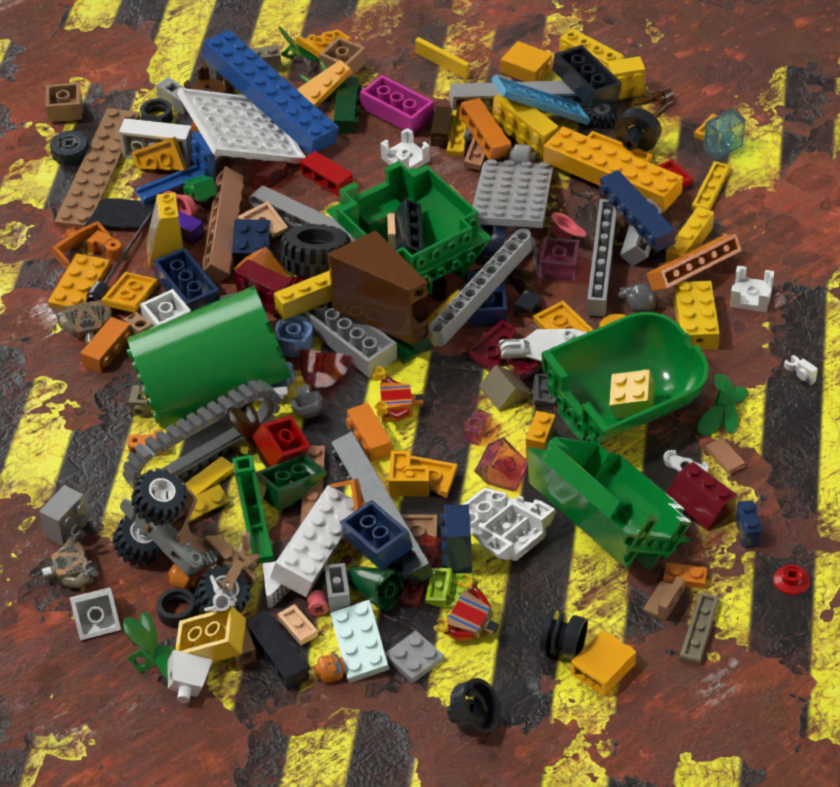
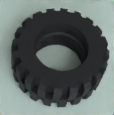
(307, 248)

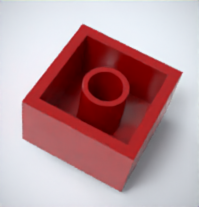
(280, 440)

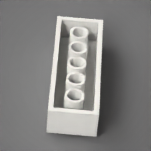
(313, 542)

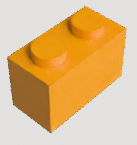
(541, 430)

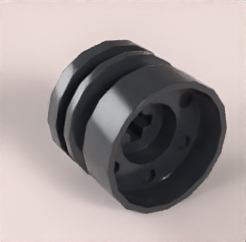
(559, 633)

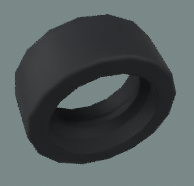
(157, 105)
(175, 595)

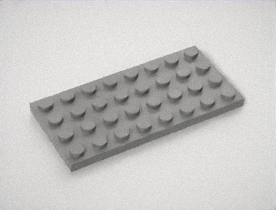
(513, 193)

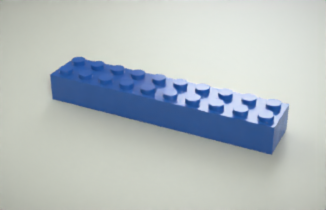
(270, 92)

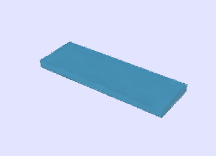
(540, 99)

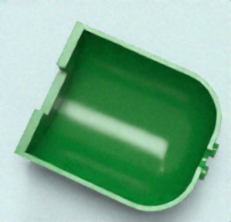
(640, 341)

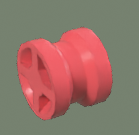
(317, 603)

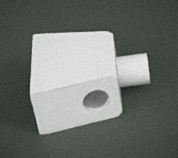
(187, 674)

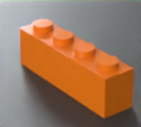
(484, 129)

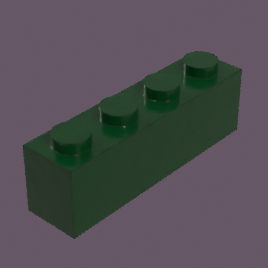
(347, 105)

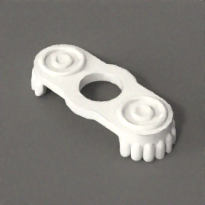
(674, 461)

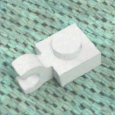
(804, 369)

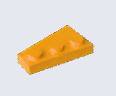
(317, 44)
(160, 156)
(441, 474)

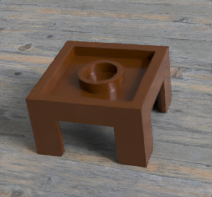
(206, 83)

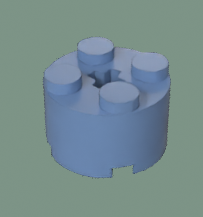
(294, 335)

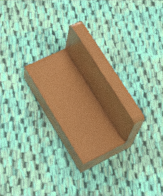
(665, 598)

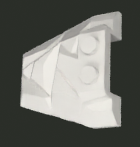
(507, 524)

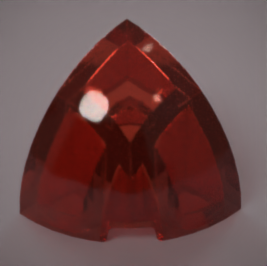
(322, 368)

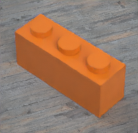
(106, 345)
(369, 432)

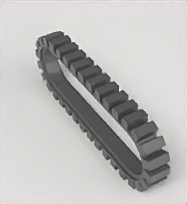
(197, 423)

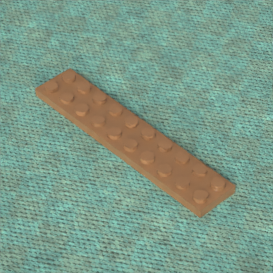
(95, 171)

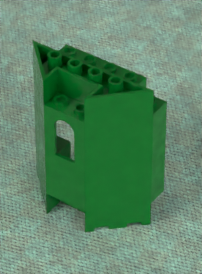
(448, 221)
(608, 500)

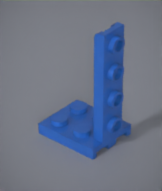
(203, 165)

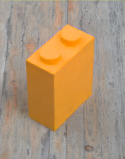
(526, 62)
(603, 663)

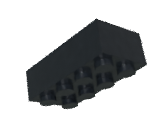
(586, 76)

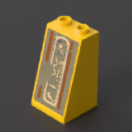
(165, 228)

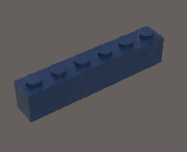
(637, 211)

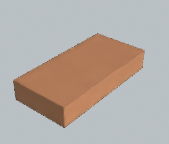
(725, 456)

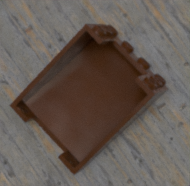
(377, 287)

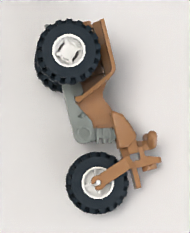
(159, 522)

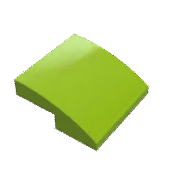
(444, 588)

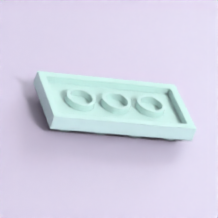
(359, 641)

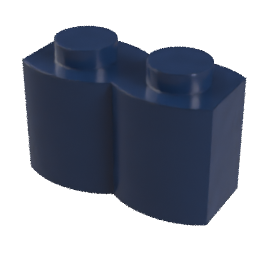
(748, 524)

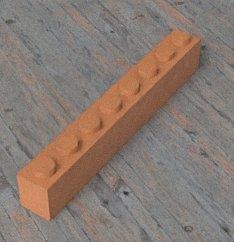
(221, 225)

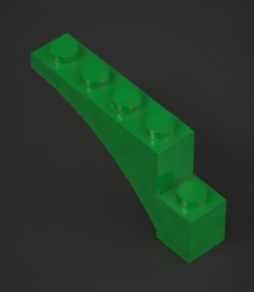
(252, 507)

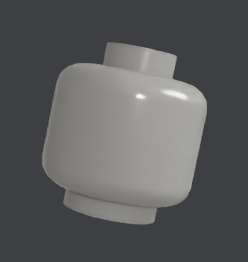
(521, 153)

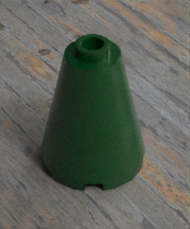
(376, 585)

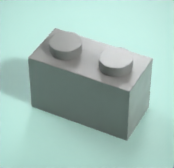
(336, 587)

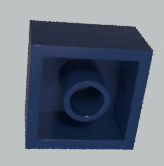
(250, 237)

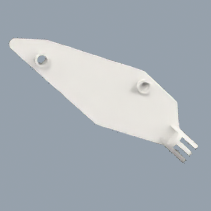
(536, 343)

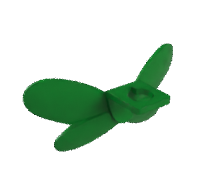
(295, 48)
(724, 408)
(145, 636)

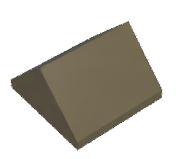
(504, 388)

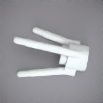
(220, 600)

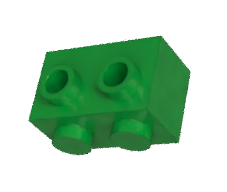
(200, 188)

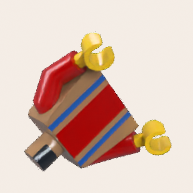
(469, 616)

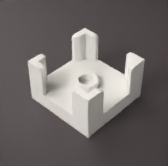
(406, 152)
(750, 292)

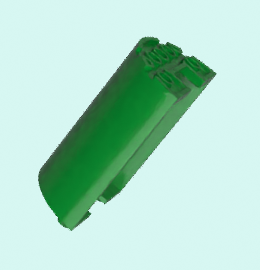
(206, 356)

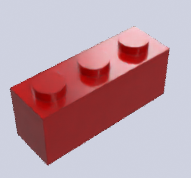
(325, 172)

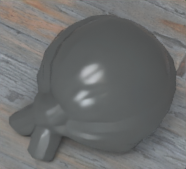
(640, 297)
(307, 403)

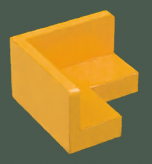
(407, 479)

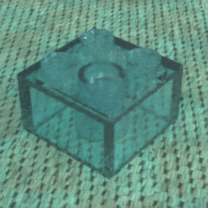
(724, 133)

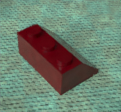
(702, 496)

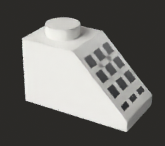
(274, 589)

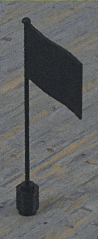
(121, 215)

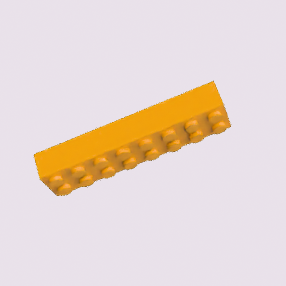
(594, 159)

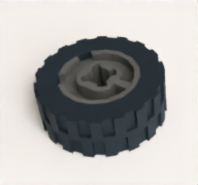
(69, 147)

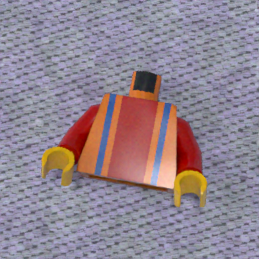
(395, 398)

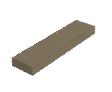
(699, 628)

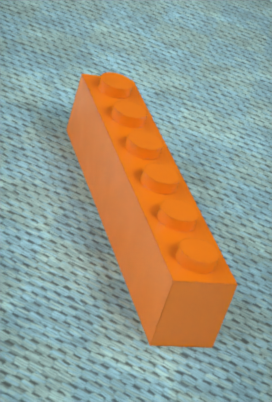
(693, 262)

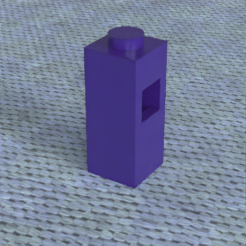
(191, 228)

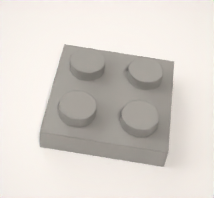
(414, 656)

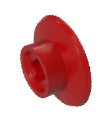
(786, 583)

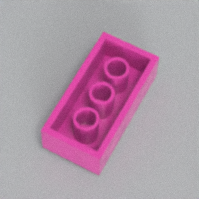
(397, 104)

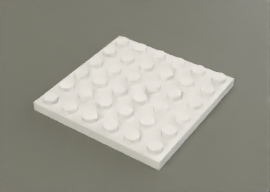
(238, 127)

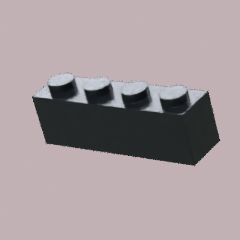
(409, 226)
(277, 650)

